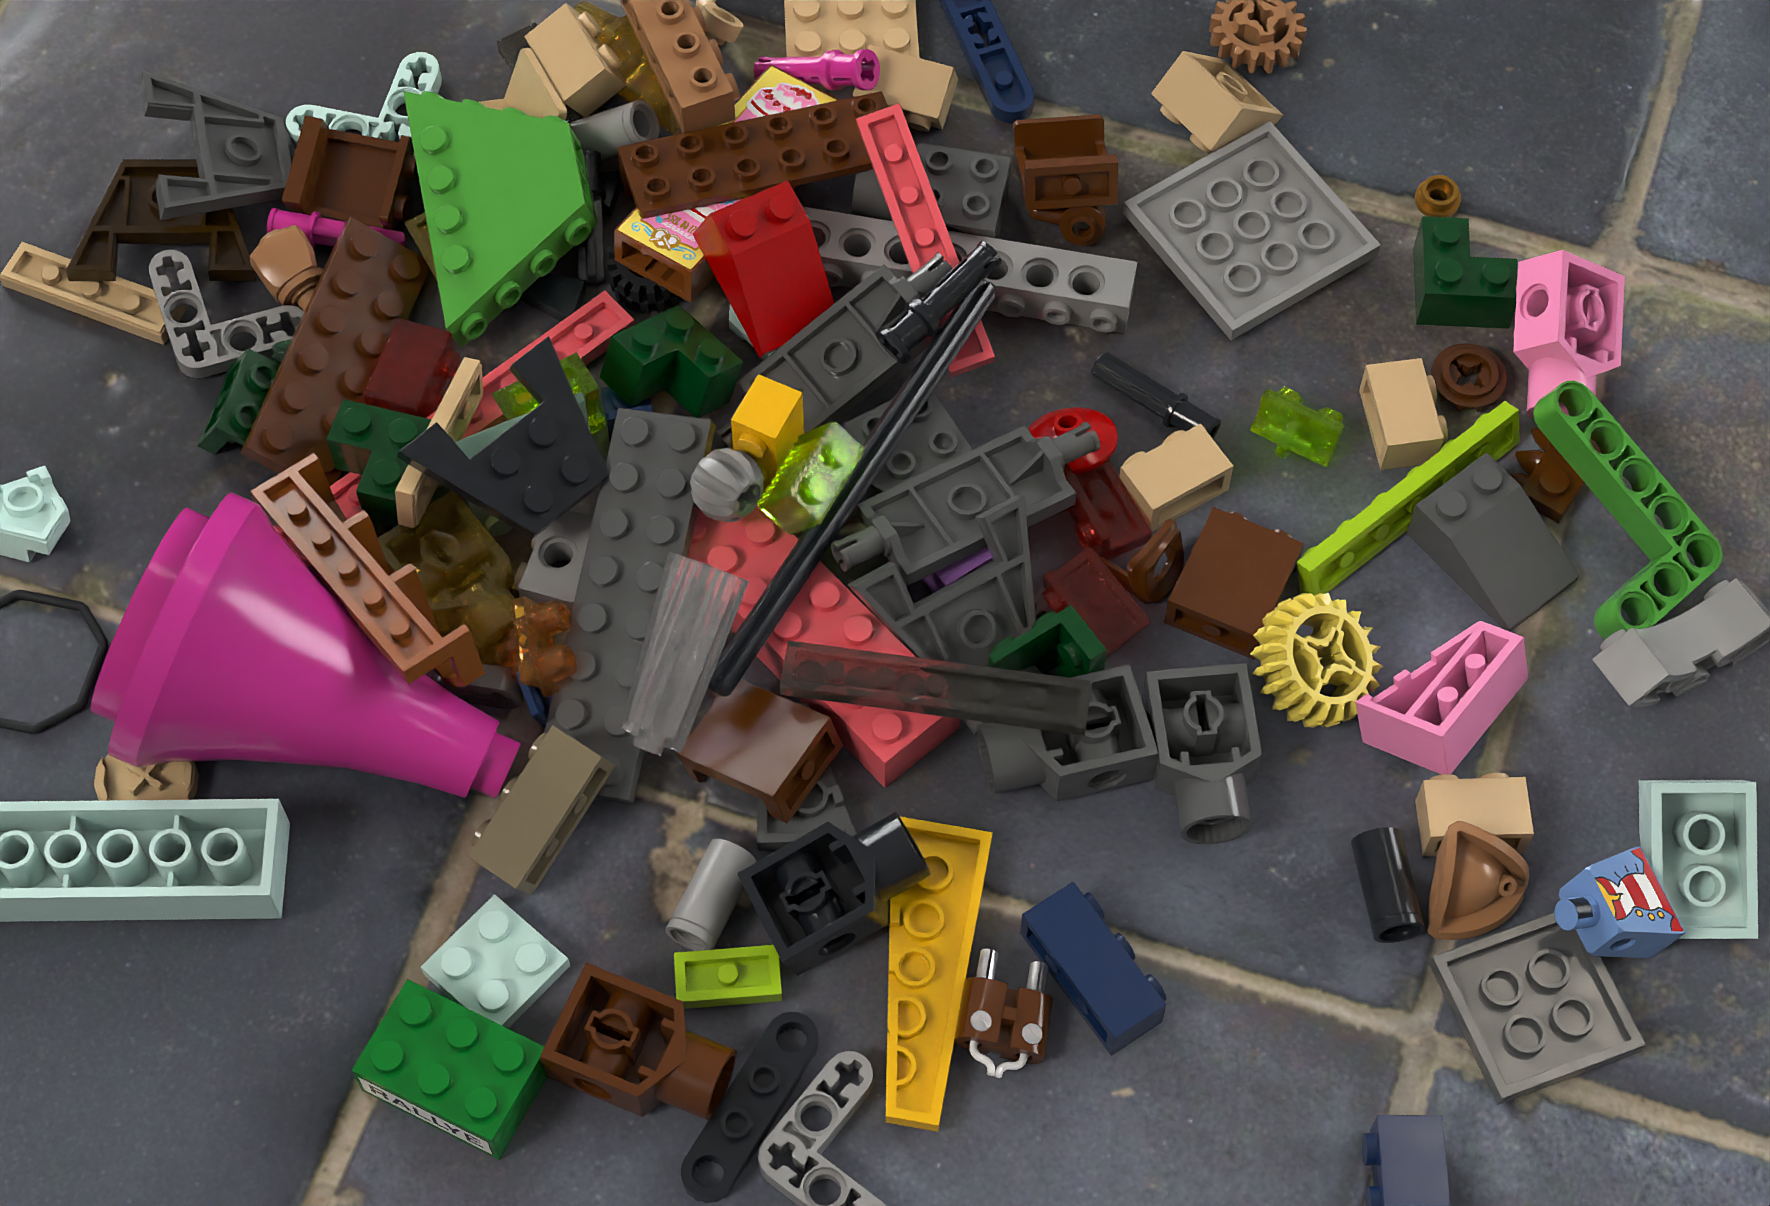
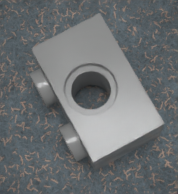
(561, 541)

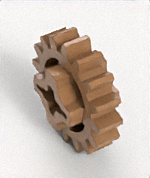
(1257, 32)

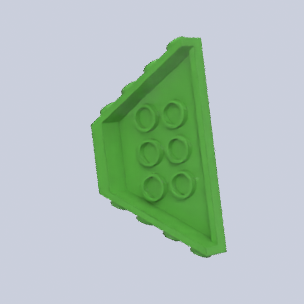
(498, 202)

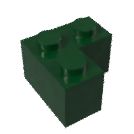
(1458, 287)
(673, 356)
(367, 444)

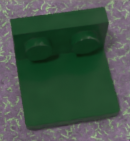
(238, 401)
(1053, 642)

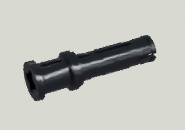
(924, 315)

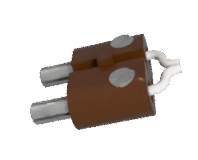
(1004, 1018)

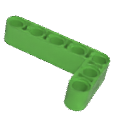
(1631, 508)

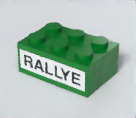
(452, 1069)

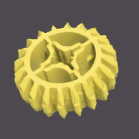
(1300, 665)

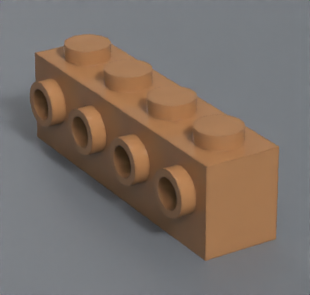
(684, 61)

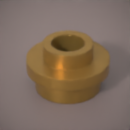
(1441, 188)

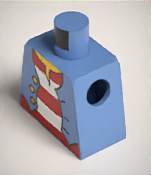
(1619, 908)

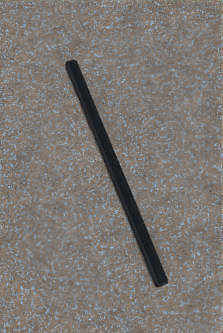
(877, 448)

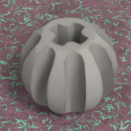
(727, 485)

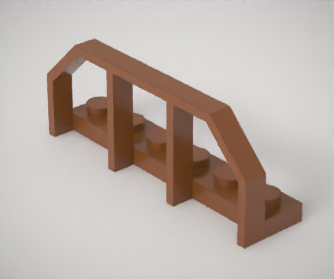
(355, 571)

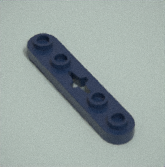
(994, 66)

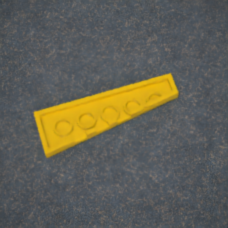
(928, 964)

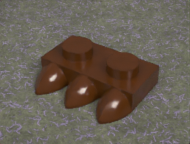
(1551, 480)

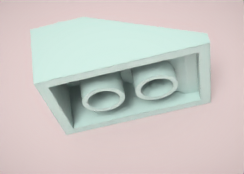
(1704, 853)

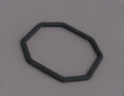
(93, 670)

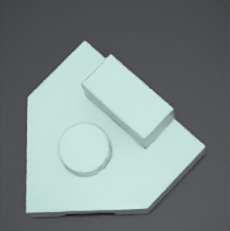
(31, 516)

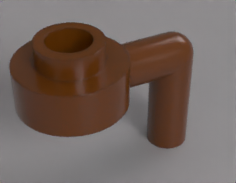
(1066, 218)

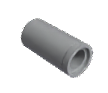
(617, 128)
(710, 896)

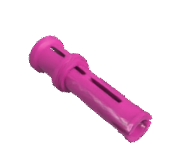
(831, 70)

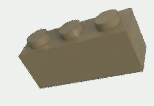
(540, 810)

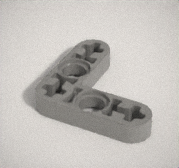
(215, 338)
(809, 1145)

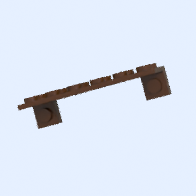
(746, 156)

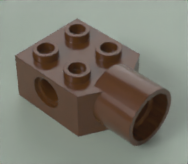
(634, 1048)

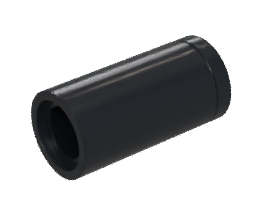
(1387, 885)

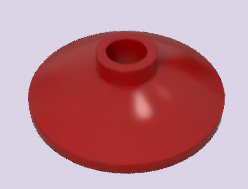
(1066, 419)

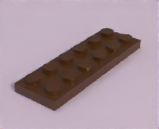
(335, 346)

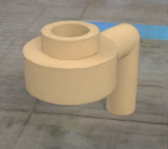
(719, 22)

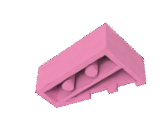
(1447, 702)

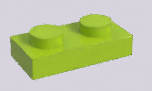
(728, 976)

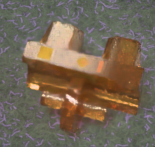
(532, 647)

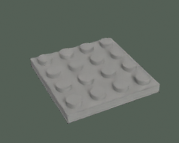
(1251, 229)

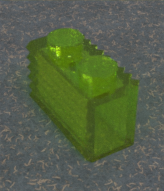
(811, 478)

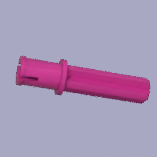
(320, 229)

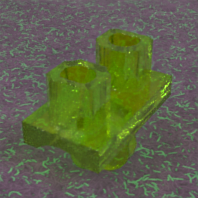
(1297, 427)

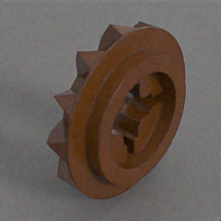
(1469, 360)

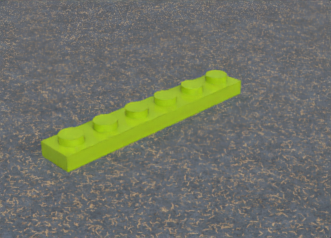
(1391, 511)

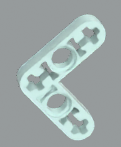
(388, 120)

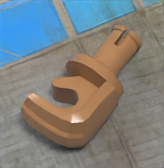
(287, 266)

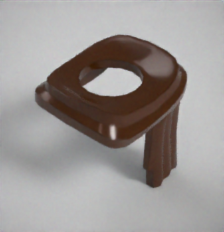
(1141, 567)

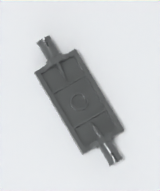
(838, 354)
(933, 515)

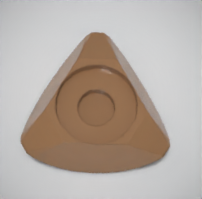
(1474, 883)

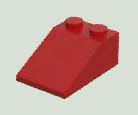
(767, 265)

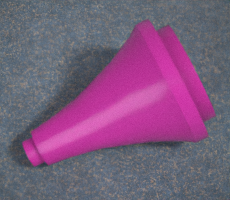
(257, 661)

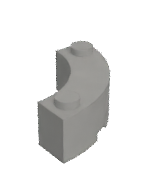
(1681, 650)

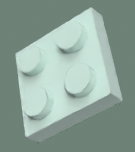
(495, 964)

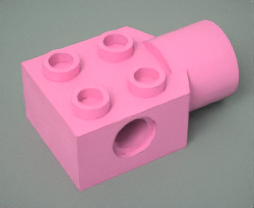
(1566, 322)

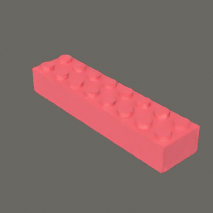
(821, 614)

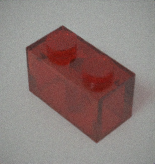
(413, 369)

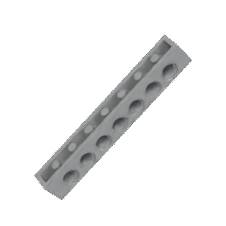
(1022, 267)

